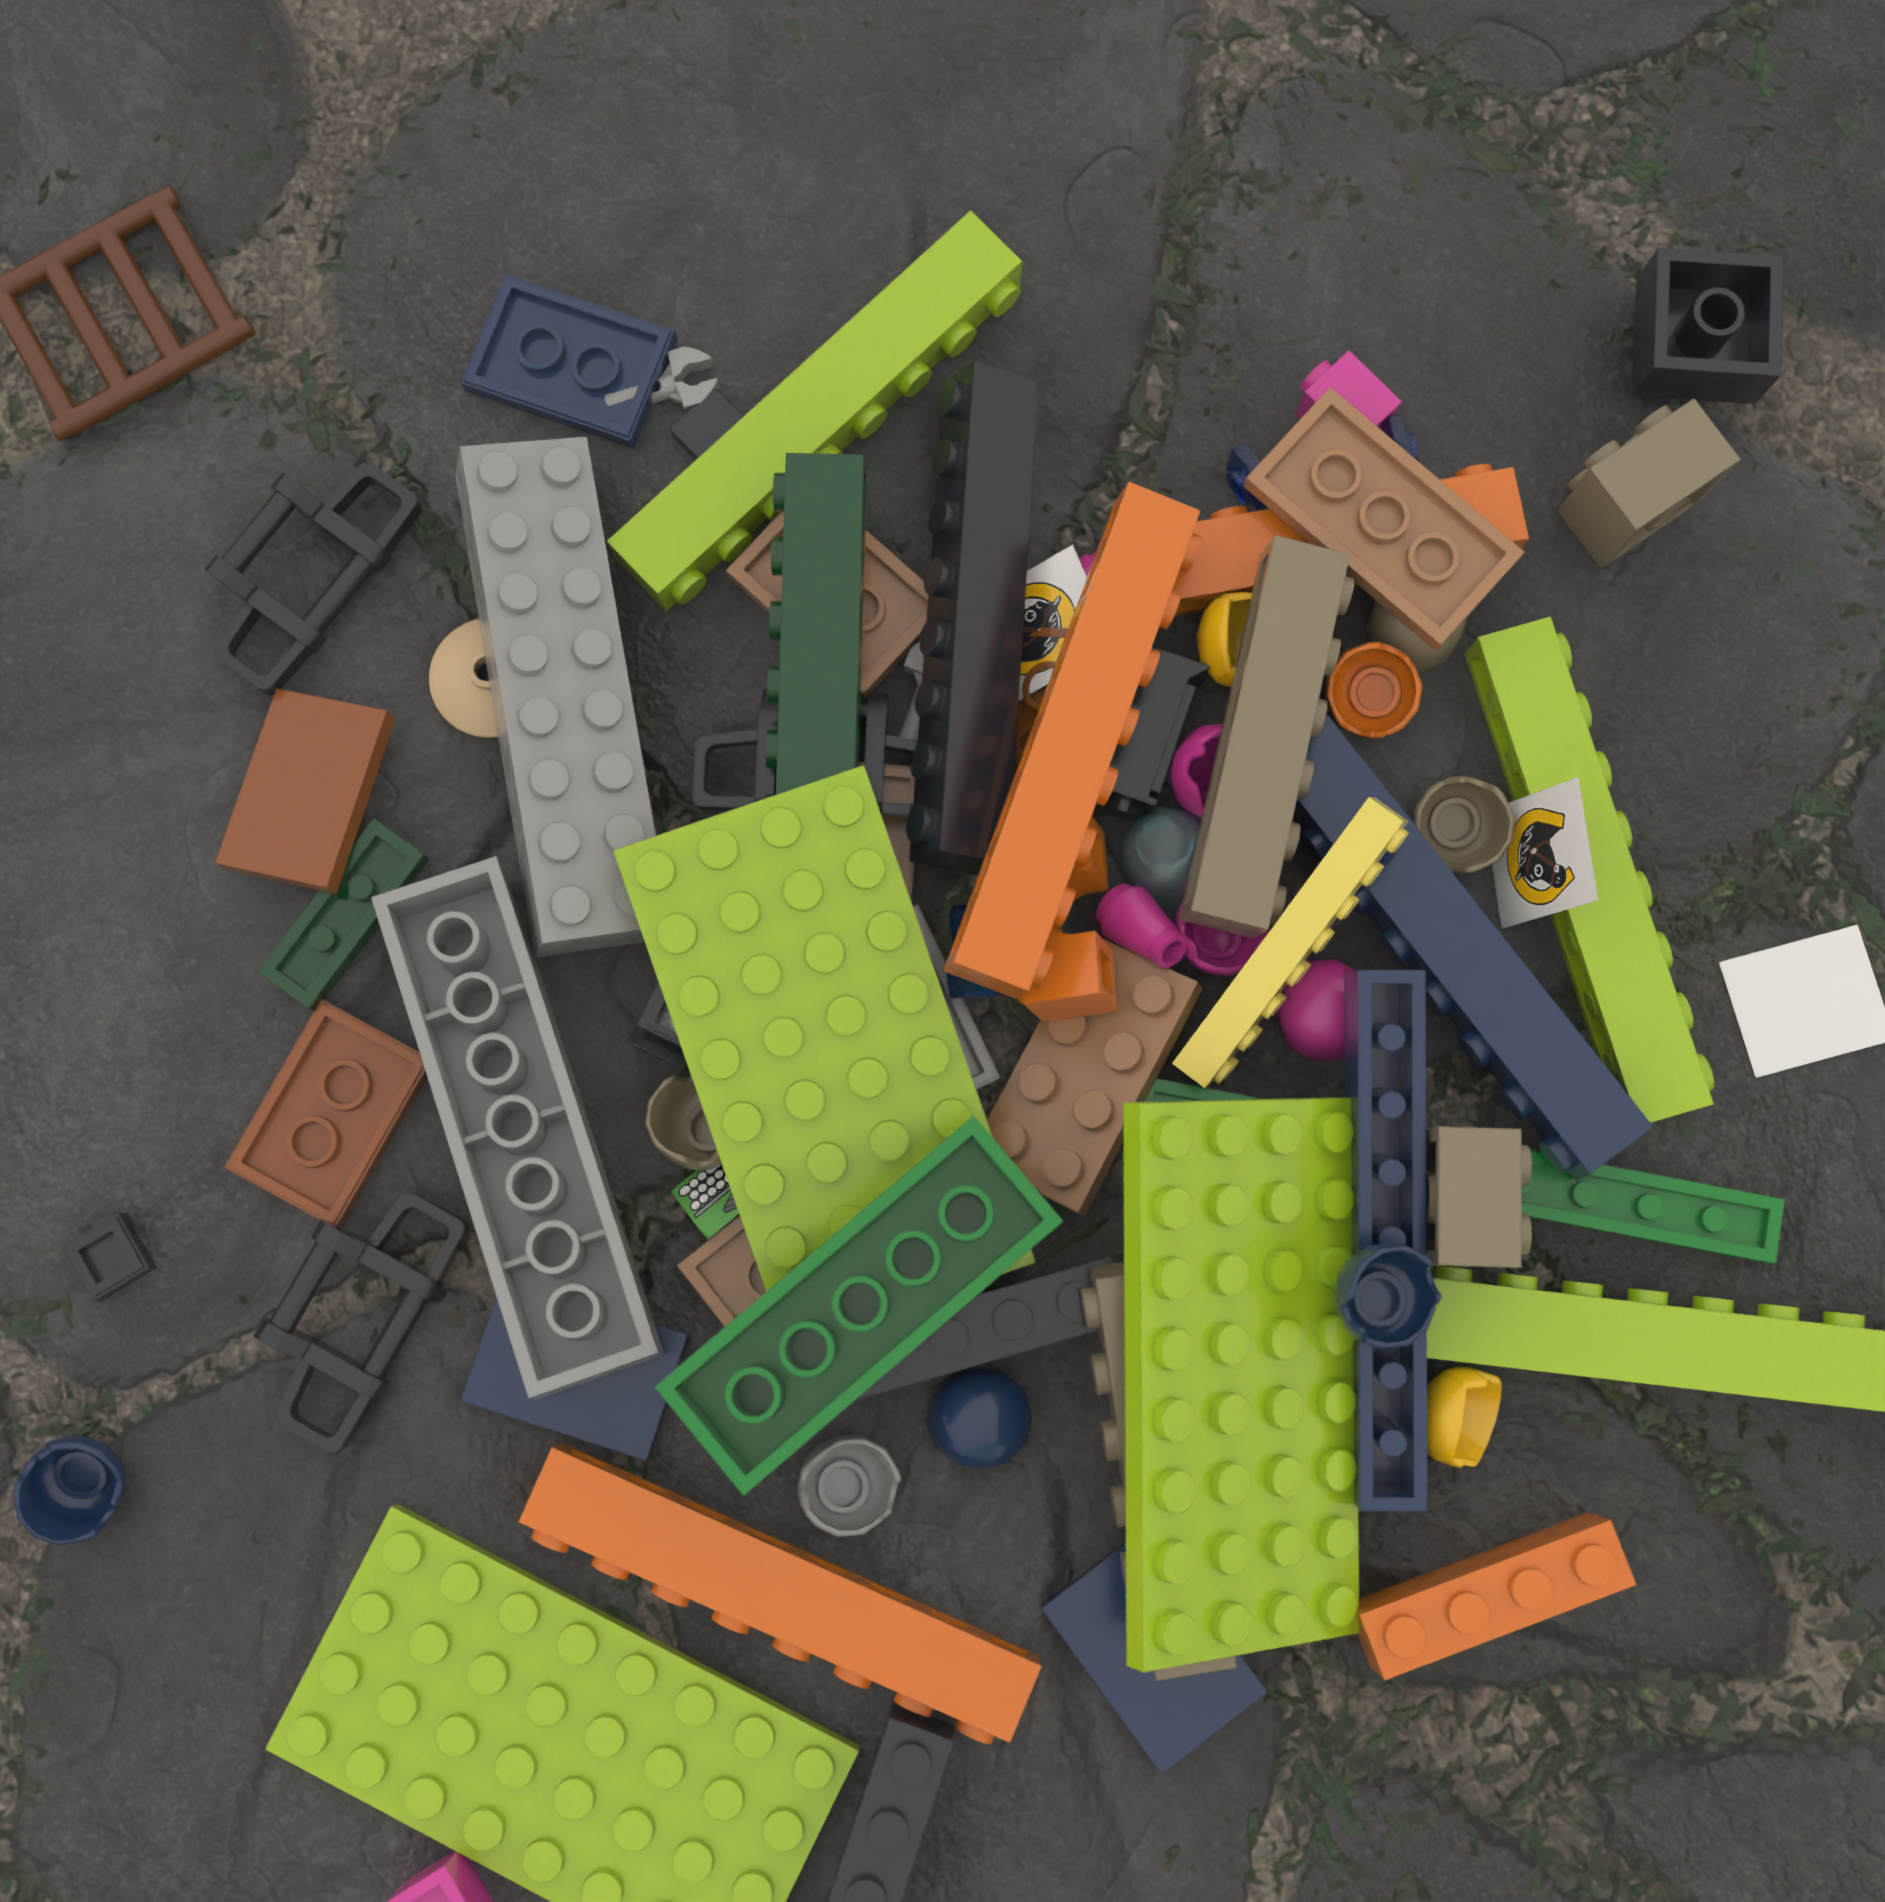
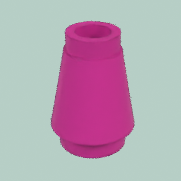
(1139, 924)

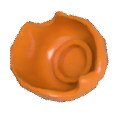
(1373, 690)

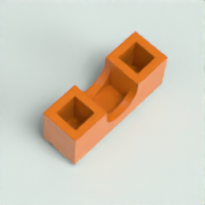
(1082, 963)

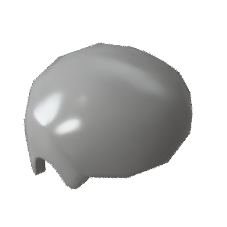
(848, 1485)

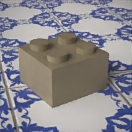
(1646, 481)
(1476, 1197)

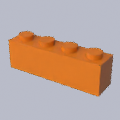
(1492, 1594)

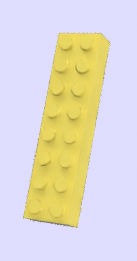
(1298, 932)

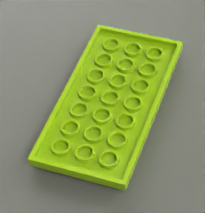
(802, 1007)
(1237, 1378)
(554, 1734)

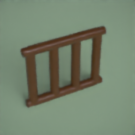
(176, 359)

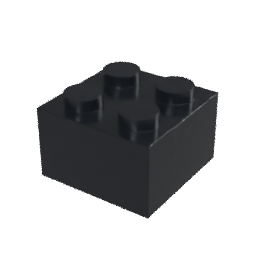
(1708, 326)

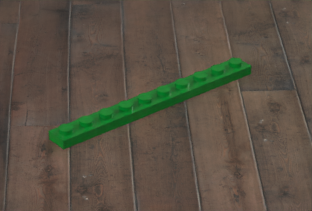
(1620, 1200)

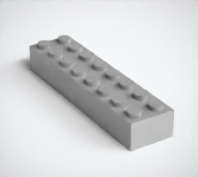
(556, 686)
(517, 1129)

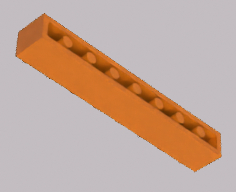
(1073, 743)
(782, 1592)

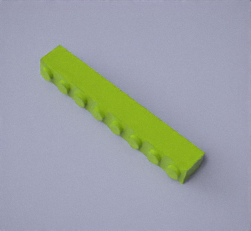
(819, 409)
(1611, 943)
(1657, 1342)

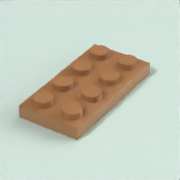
(1404, 529)
(1069, 1087)

